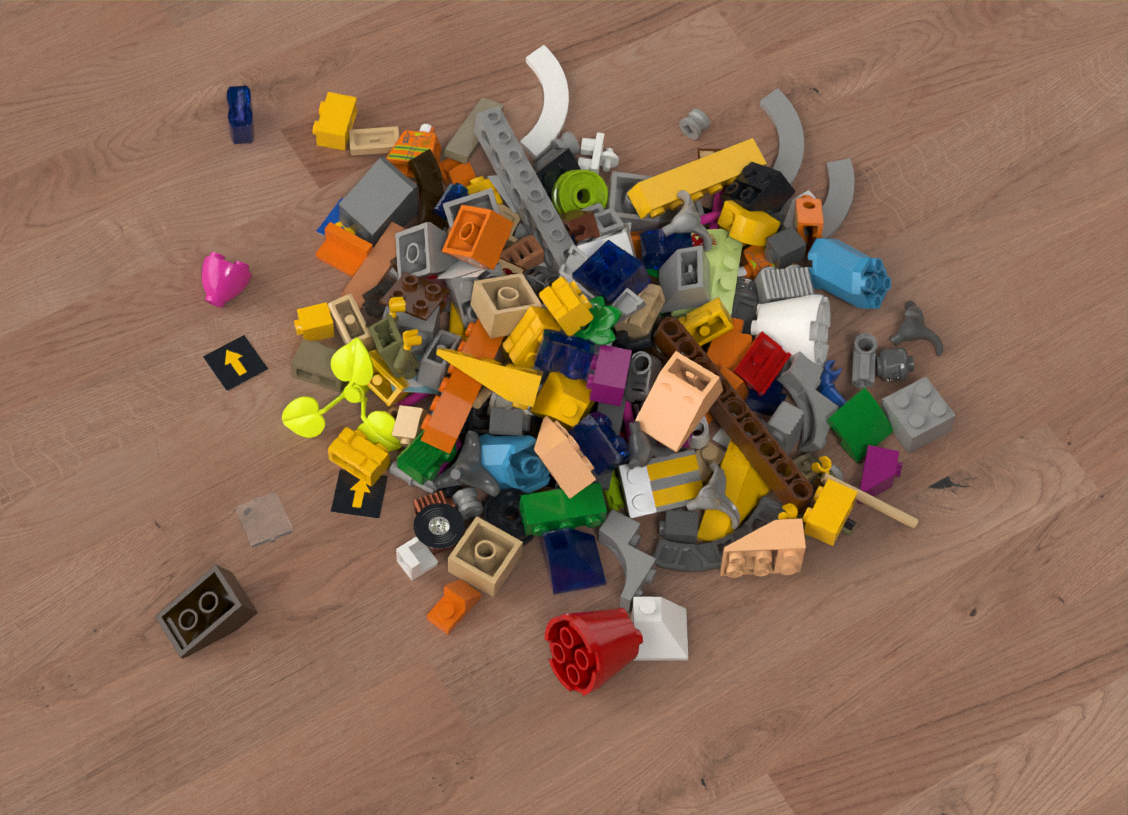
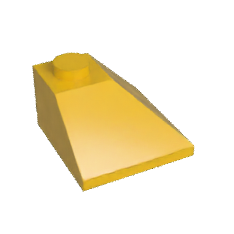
(563, 400)

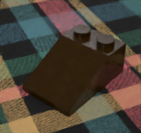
(206, 612)

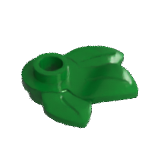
(600, 327)

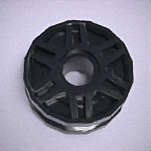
(506, 505)

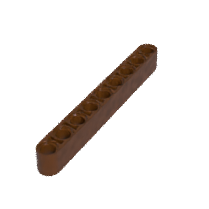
(744, 421)

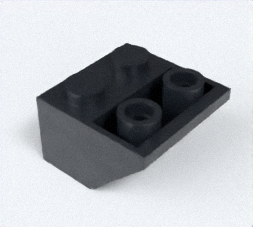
(553, 165)
(759, 189)

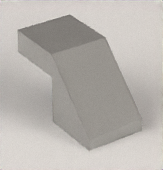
(606, 220)

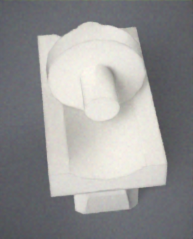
(594, 148)

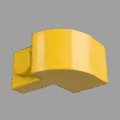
(747, 226)

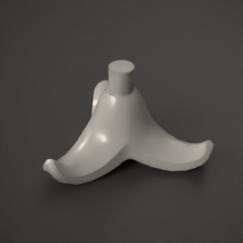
(688, 221)
(714, 498)

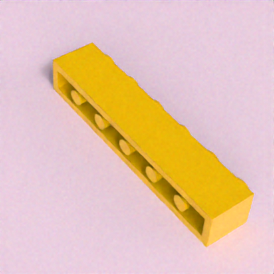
(697, 178)

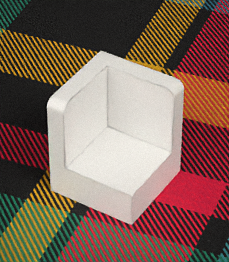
(415, 558)

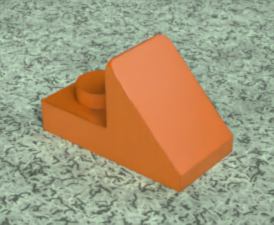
(456, 172)
(453, 606)

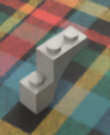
(802, 379)
(622, 538)

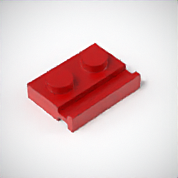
(761, 363)

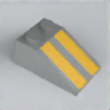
(660, 485)

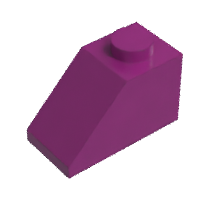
(879, 470)

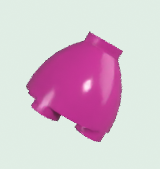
(223, 279)

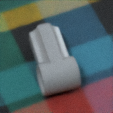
(864, 361)

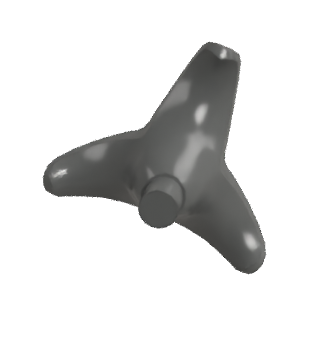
(914, 329)
(642, 448)
(469, 469)

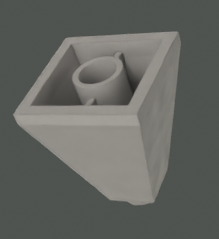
(420, 251)

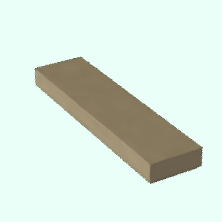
(465, 141)

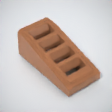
(523, 247)

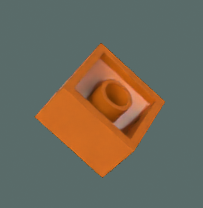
(478, 236)

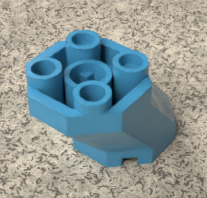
(848, 273)
(513, 462)

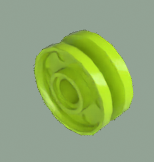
(567, 186)

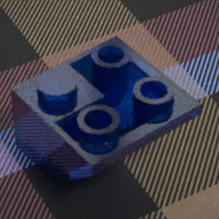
(612, 271)
(572, 560)

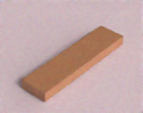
(375, 266)

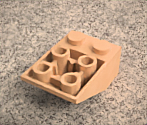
(678, 401)
(563, 458)
(768, 550)

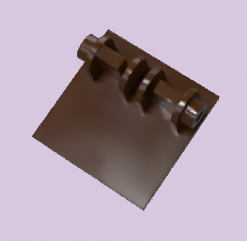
(419, 295)

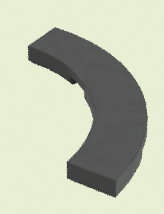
(708, 556)

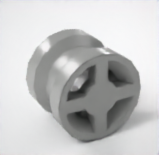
(694, 124)
(566, 141)
(467, 503)

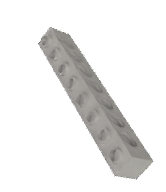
(523, 187)

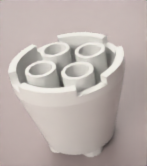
(797, 325)

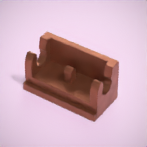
(580, 224)

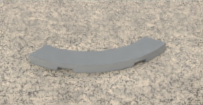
(789, 132)
(839, 197)

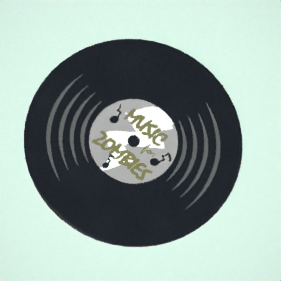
(439, 525)

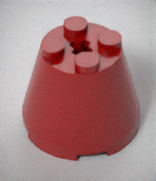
(591, 647)

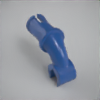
(826, 386)

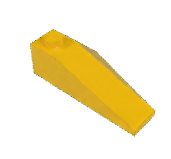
(510, 381)
(743, 488)

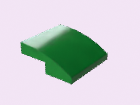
(860, 424)

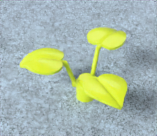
(353, 365)

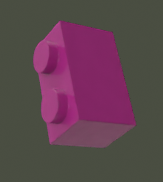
(610, 375)

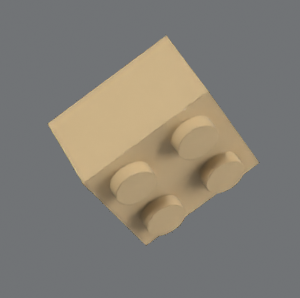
(502, 303)
(485, 556)

